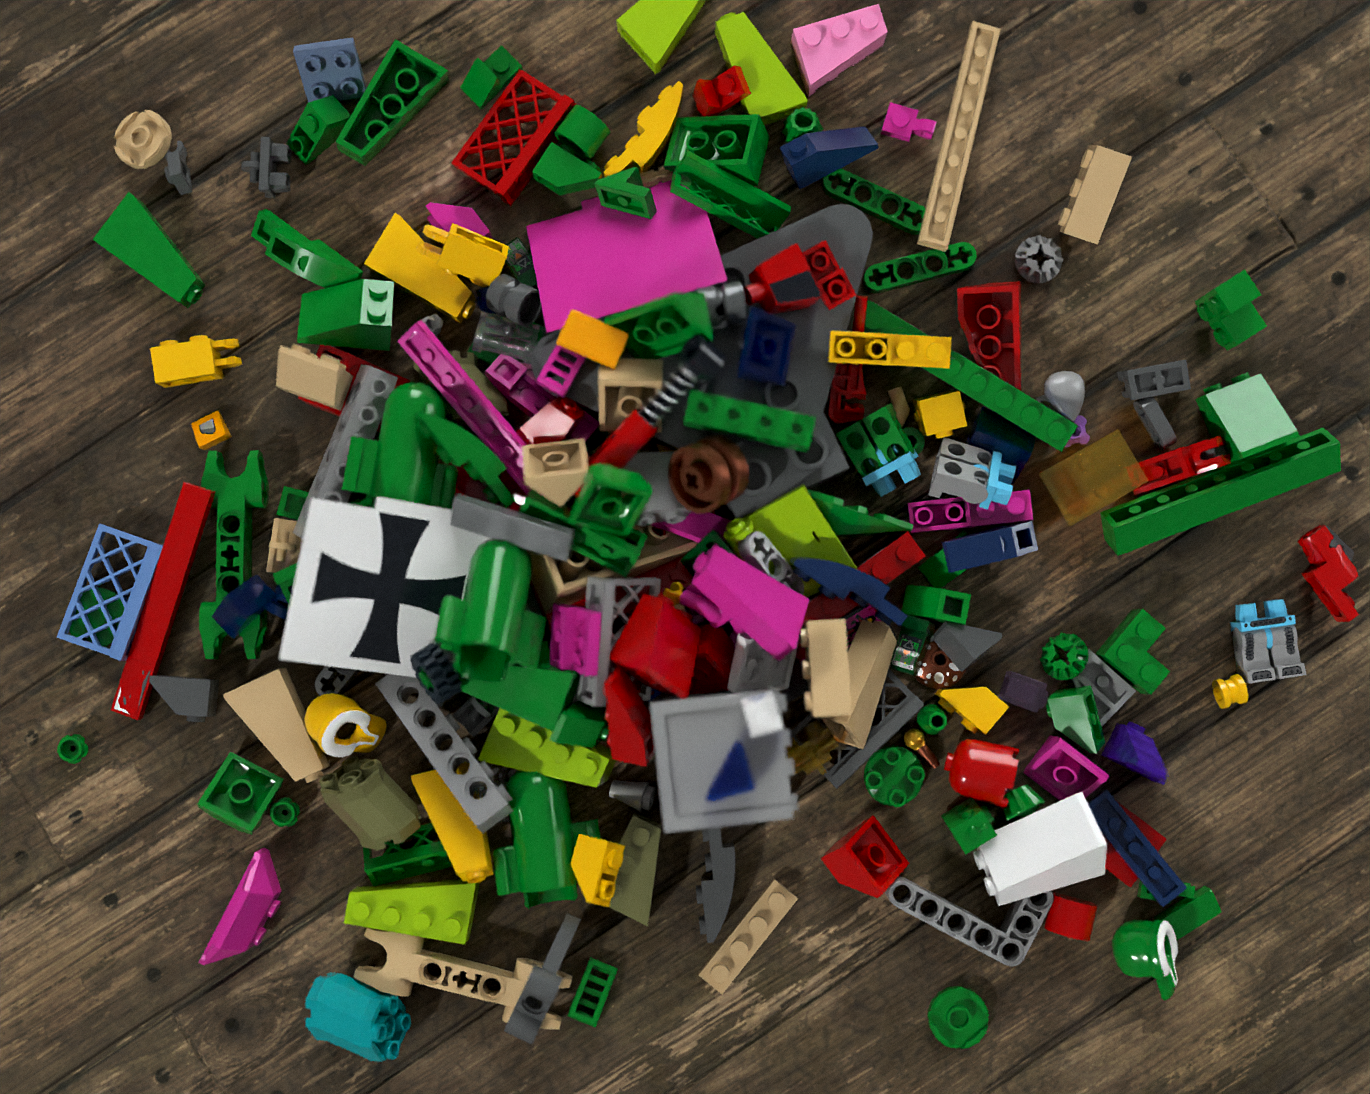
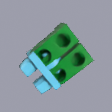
(880, 447)

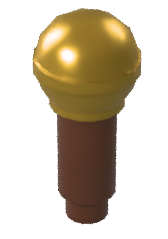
(915, 740)

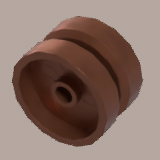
(708, 473)

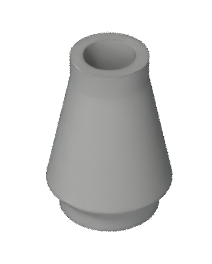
(635, 794)

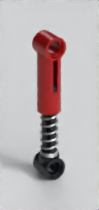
(698, 361)

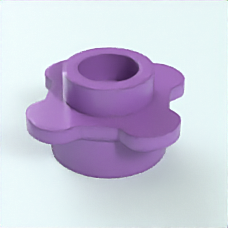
(1080, 435)

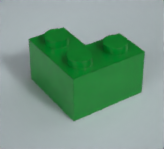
(1231, 312)
(1127, 651)

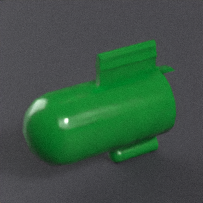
(403, 460)
(491, 621)
(541, 841)

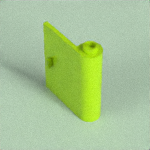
(790, 528)

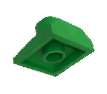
(610, 500)
(240, 794)

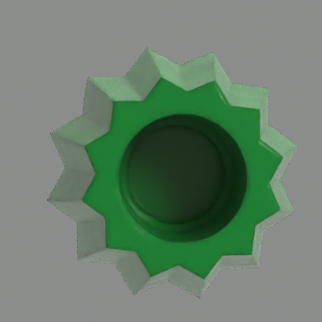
(801, 122)
(1022, 803)

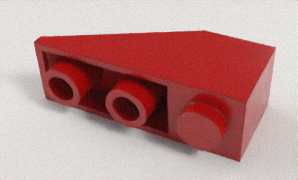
(629, 721)

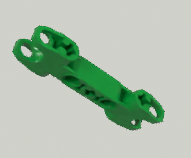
(233, 499)

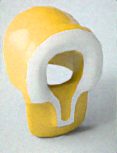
(330, 712)

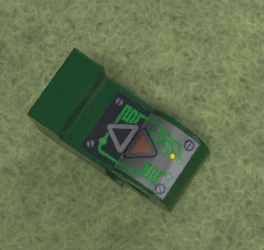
(521, 263)
(912, 645)

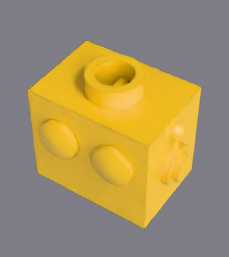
(940, 413)

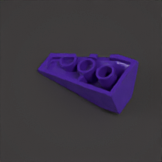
(1136, 752)

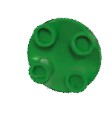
(893, 776)

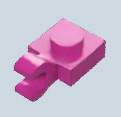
(902, 122)

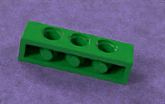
(749, 421)

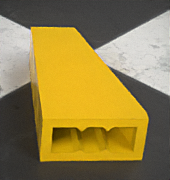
(399, 261)
(461, 838)

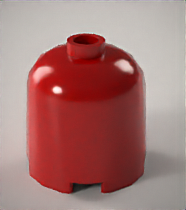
(982, 770)

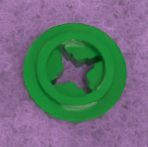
(1077, 656)

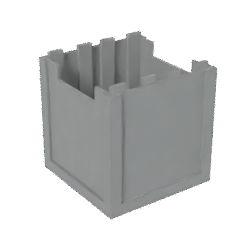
(690, 748)

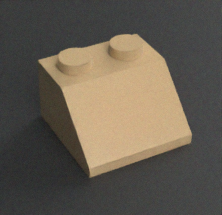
(627, 388)

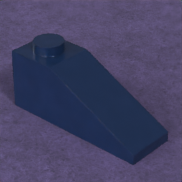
(824, 152)

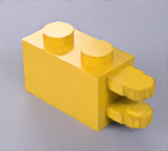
(465, 253)
(192, 360)

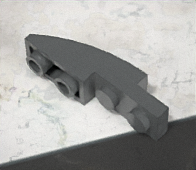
(716, 889)

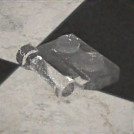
(505, 337)

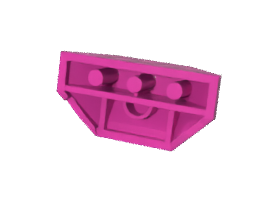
(247, 911)

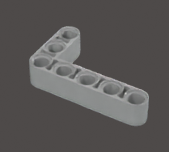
(970, 923)

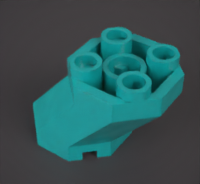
(356, 1017)

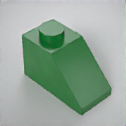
(1077, 716)
(581, 726)

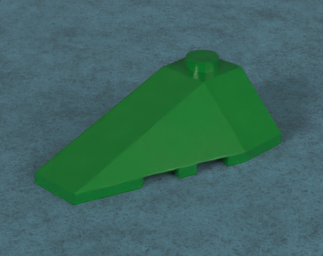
(854, 520)

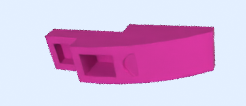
(959, 514)

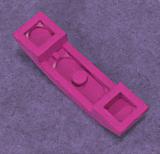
(527, 395)

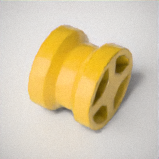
(1230, 691)

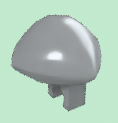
(1065, 393)

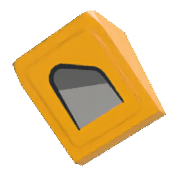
(210, 430)

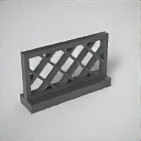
(877, 736)

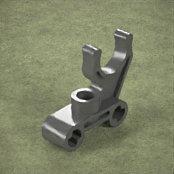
(541, 986)

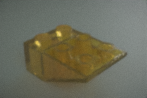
(1093, 478)

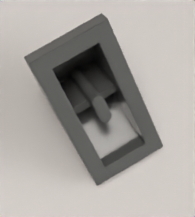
(965, 643)

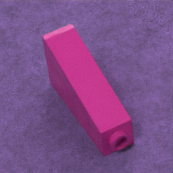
(752, 599)

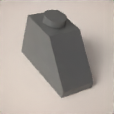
(188, 695)

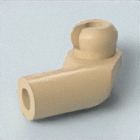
(900, 404)

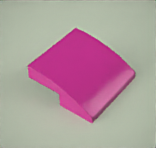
(575, 639)

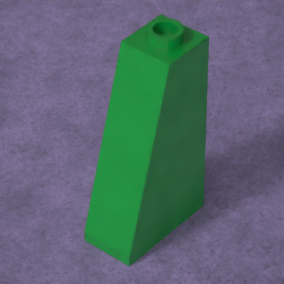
(144, 246)
(529, 693)

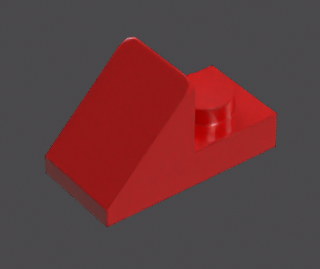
(720, 93)

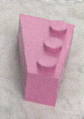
(836, 44)

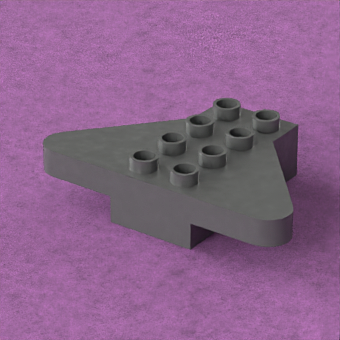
(809, 374)

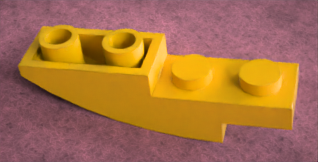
(655, 127)
(889, 349)

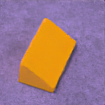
(593, 339)

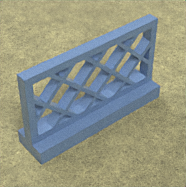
(133, 606)

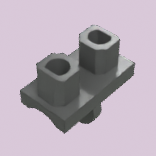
(264, 165)
(475, 714)

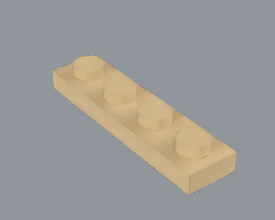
(747, 936)

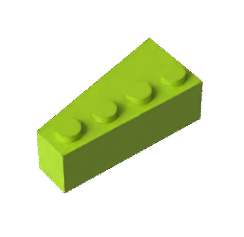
(528, 748)
(417, 909)

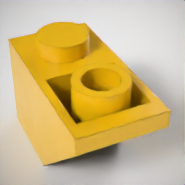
(975, 705)
(596, 868)

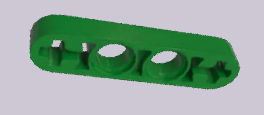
(878, 196)
(918, 264)

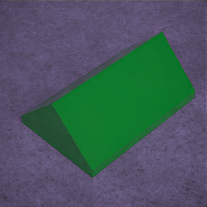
(664, 324)

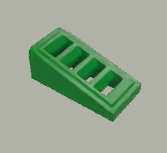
(581, 1016)

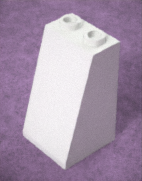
(1043, 851)

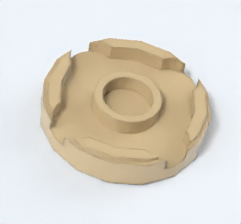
(142, 139)

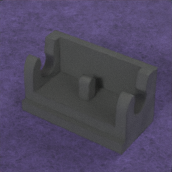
(1155, 380)

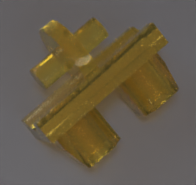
(813, 752)

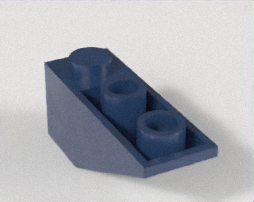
(990, 546)

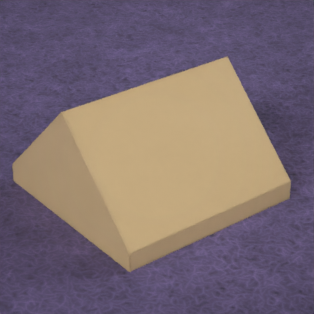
(555, 468)

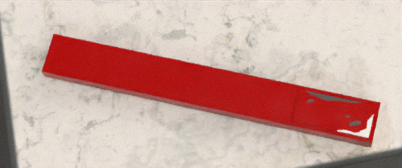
(163, 600)

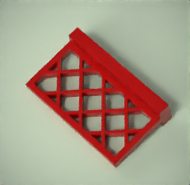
(521, 167)

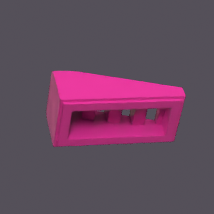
(552, 385)

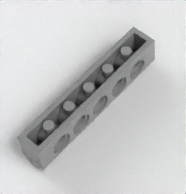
(358, 419)
(483, 811)

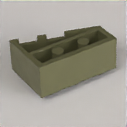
(637, 871)

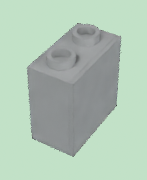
(662, 504)

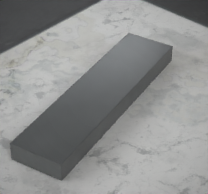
(512, 527)

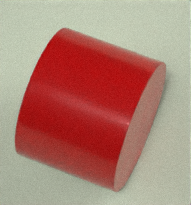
(1071, 917)

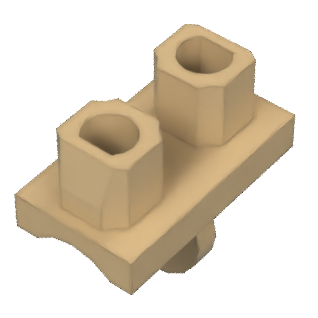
(284, 545)

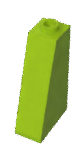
(657, 27)
(771, 86)

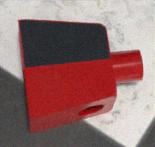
(783, 283)

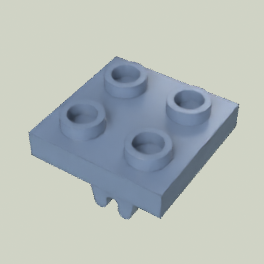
(330, 69)

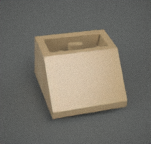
(312, 378)

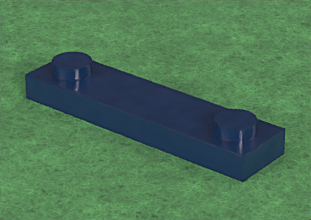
(1135, 849)

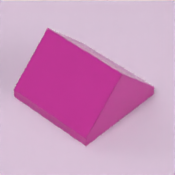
(1064, 770)

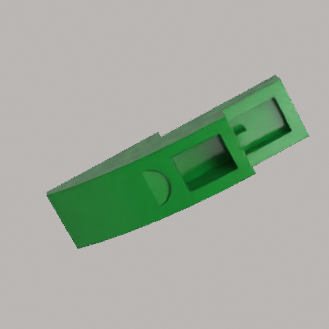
(301, 256)
(460, 447)

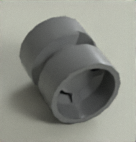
(514, 300)
(732, 300)

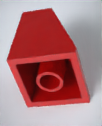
(659, 646)

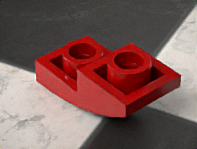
(828, 275)

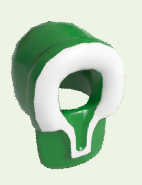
(1147, 951)

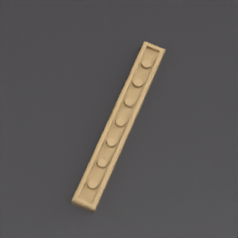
(958, 136)

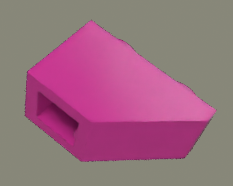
(444, 215)

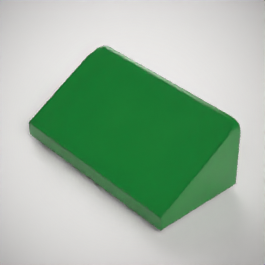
(1191, 912)

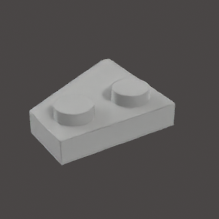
(1107, 686)

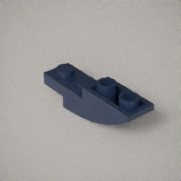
(840, 579)

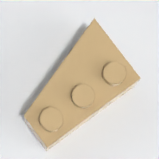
(1094, 193)
(826, 668)

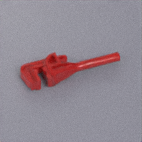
(849, 378)

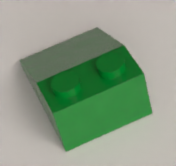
(728, 142)
(348, 315)

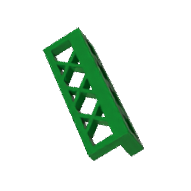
(730, 194)
(597, 545)
(401, 863)

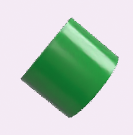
(582, 132)

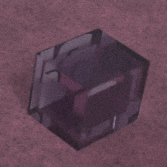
(1023, 692)

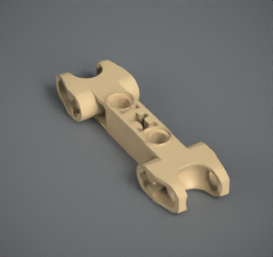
(409, 962)

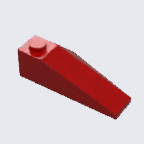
(994, 327)

